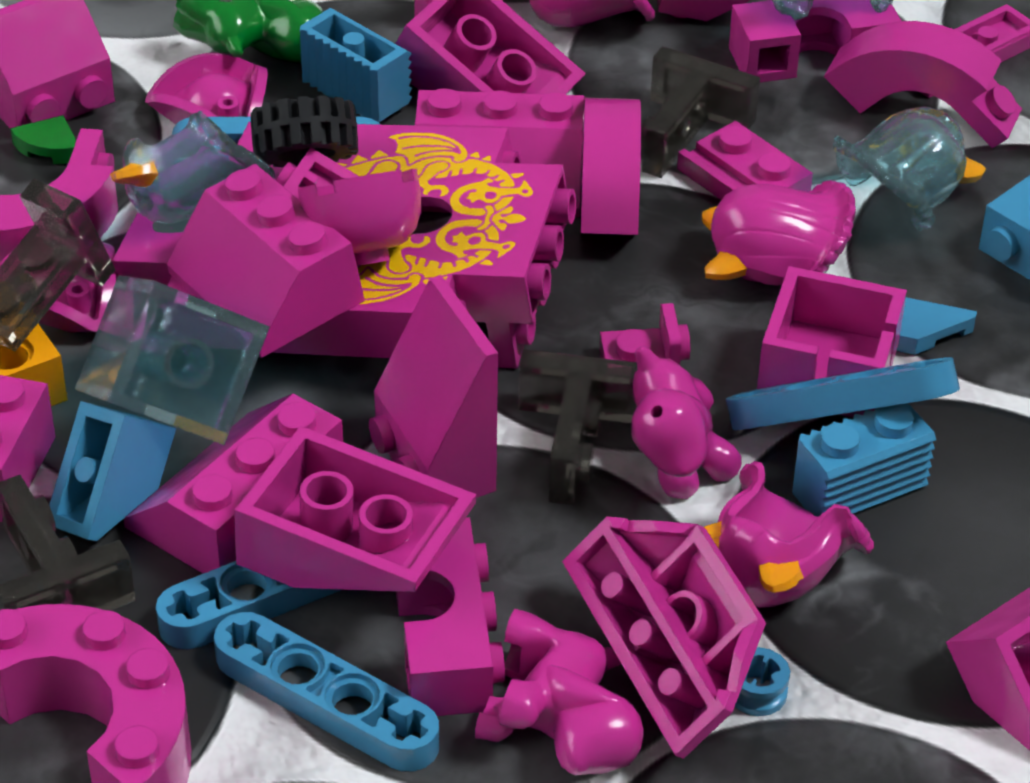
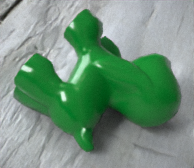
(237, 24)

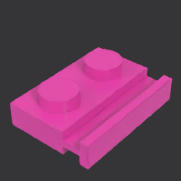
(740, 158)

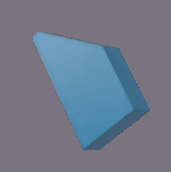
(929, 321)

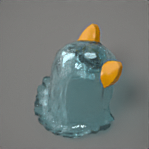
(913, 155)
(172, 175)

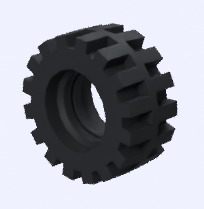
(289, 128)

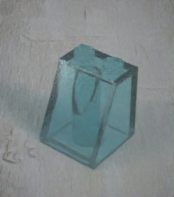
(172, 357)

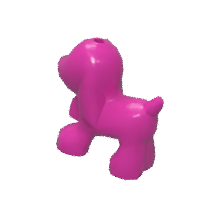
(676, 426)
(560, 694)

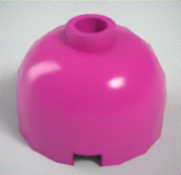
(368, 210)

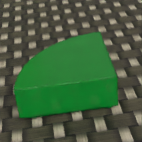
(45, 138)

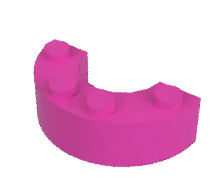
(105, 669)

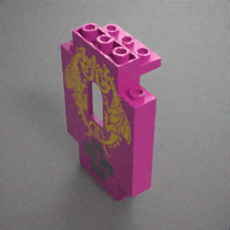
(490, 251)

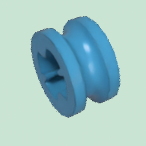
(765, 699)

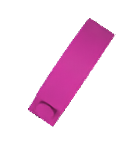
(928, 61)
(611, 166)
(84, 178)

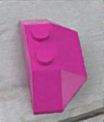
(671, 620)

